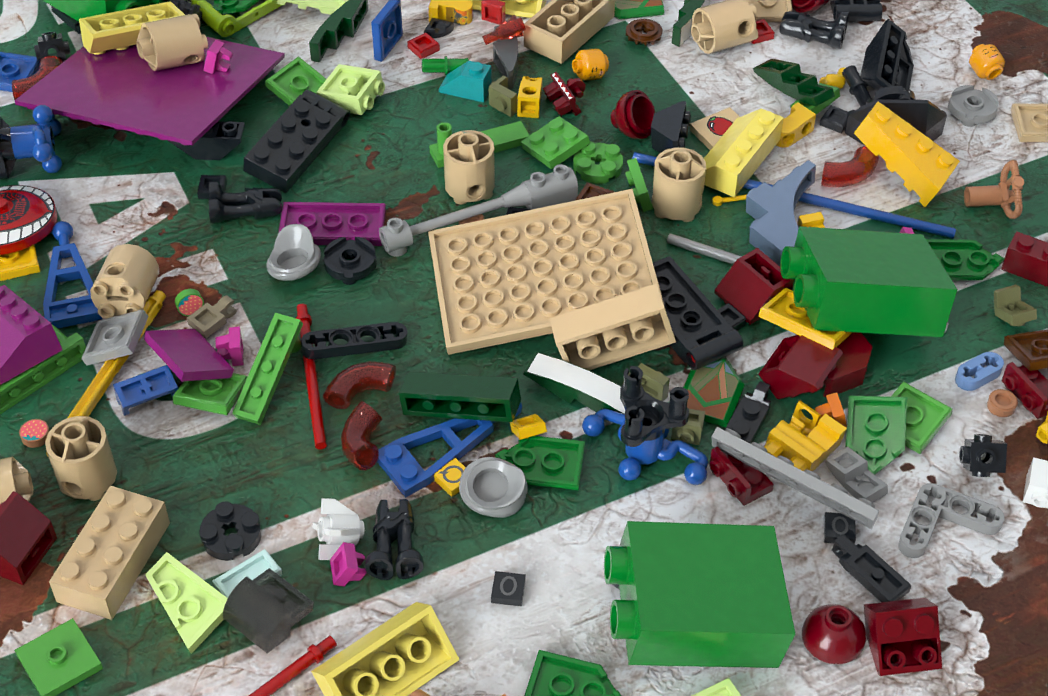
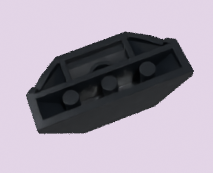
(888, 59)
(918, 113)

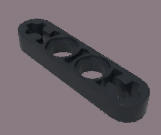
(353, 337)

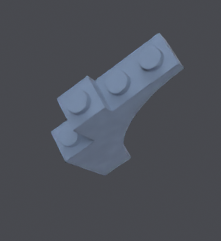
(774, 211)

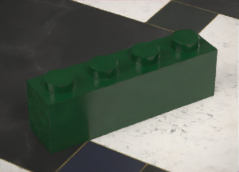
(460, 396)

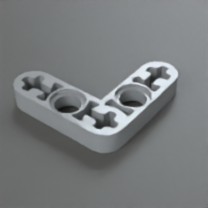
(942, 508)

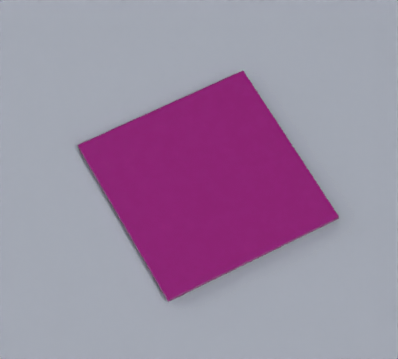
(166, 103)

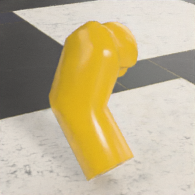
(835, 80)

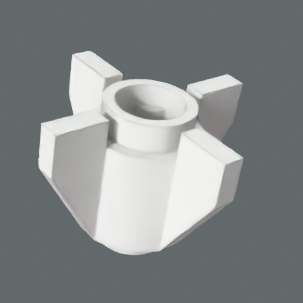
(337, 527)

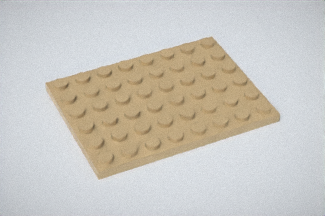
(519, 269)

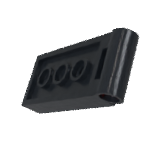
(295, 140)
(698, 327)

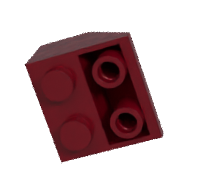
(752, 284)
(798, 366)
(23, 538)
(903, 636)

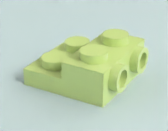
(353, 88)

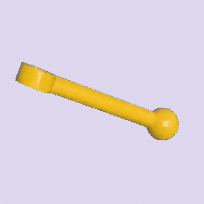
(718, 200)

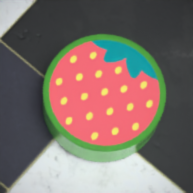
(188, 301)

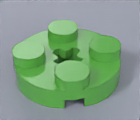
(610, 162)

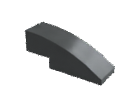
(506, 58)

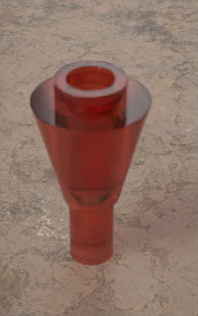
(509, 29)

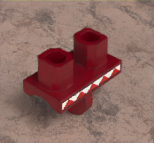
(569, 92)

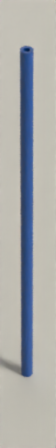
(845, 207)

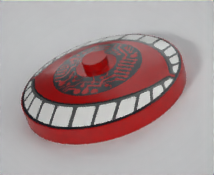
(25, 217)

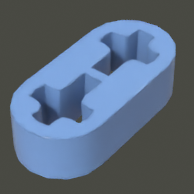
(976, 367)

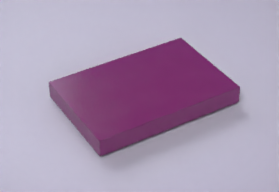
(188, 354)

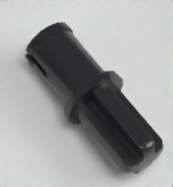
(857, 85)

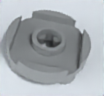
(973, 105)

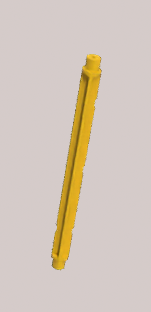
(111, 367)

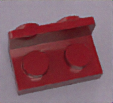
(1028, 387)
(741, 479)

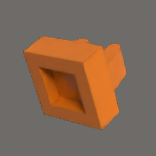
(833, 409)

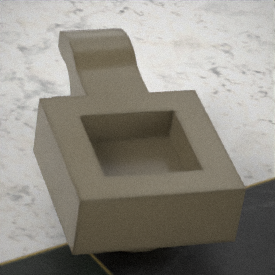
(211, 318)

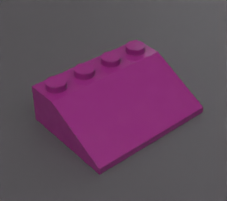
(24, 336)

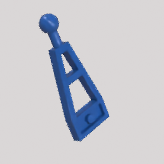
(72, 310)
(408, 473)

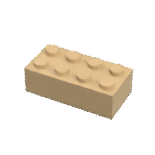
(565, 26)
(613, 329)
(110, 552)

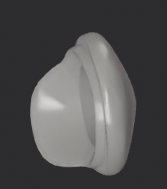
(293, 254)
(493, 487)

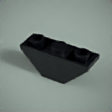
(670, 127)
(215, 142)

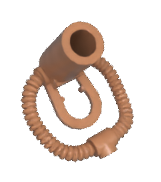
(999, 193)

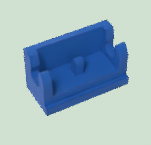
(144, 388)

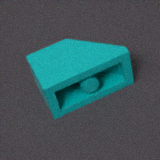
(468, 81)

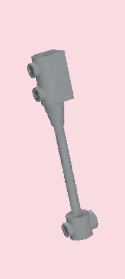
(538, 192)

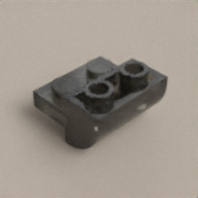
(266, 609)

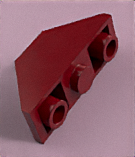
(850, 366)

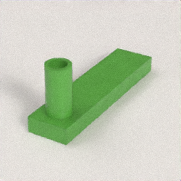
(503, 137)
(268, 368)
(39, 375)

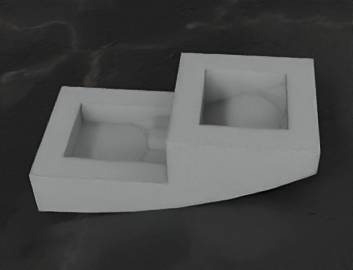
(854, 476)

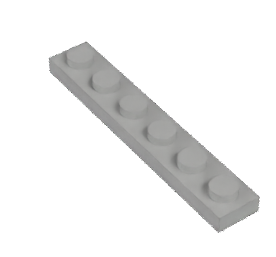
(803, 481)

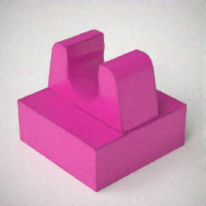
(215, 57)
(231, 346)
(345, 565)

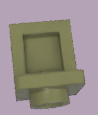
(502, 98)
(1011, 308)
(654, 383)
(692, 431)

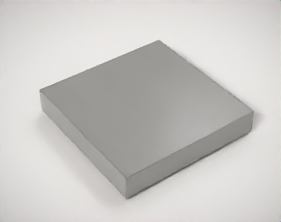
(115, 337)

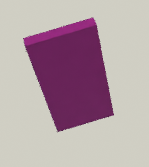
(336, 220)

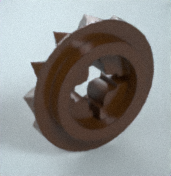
(652, 29)

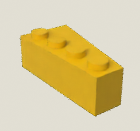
(907, 151)

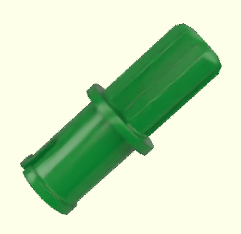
(441, 65)

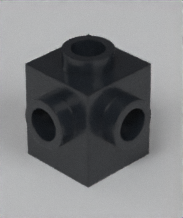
(52, 40)
(993, 455)

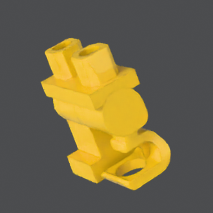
(805, 440)

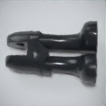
(806, 28)
(252, 202)
(387, 529)

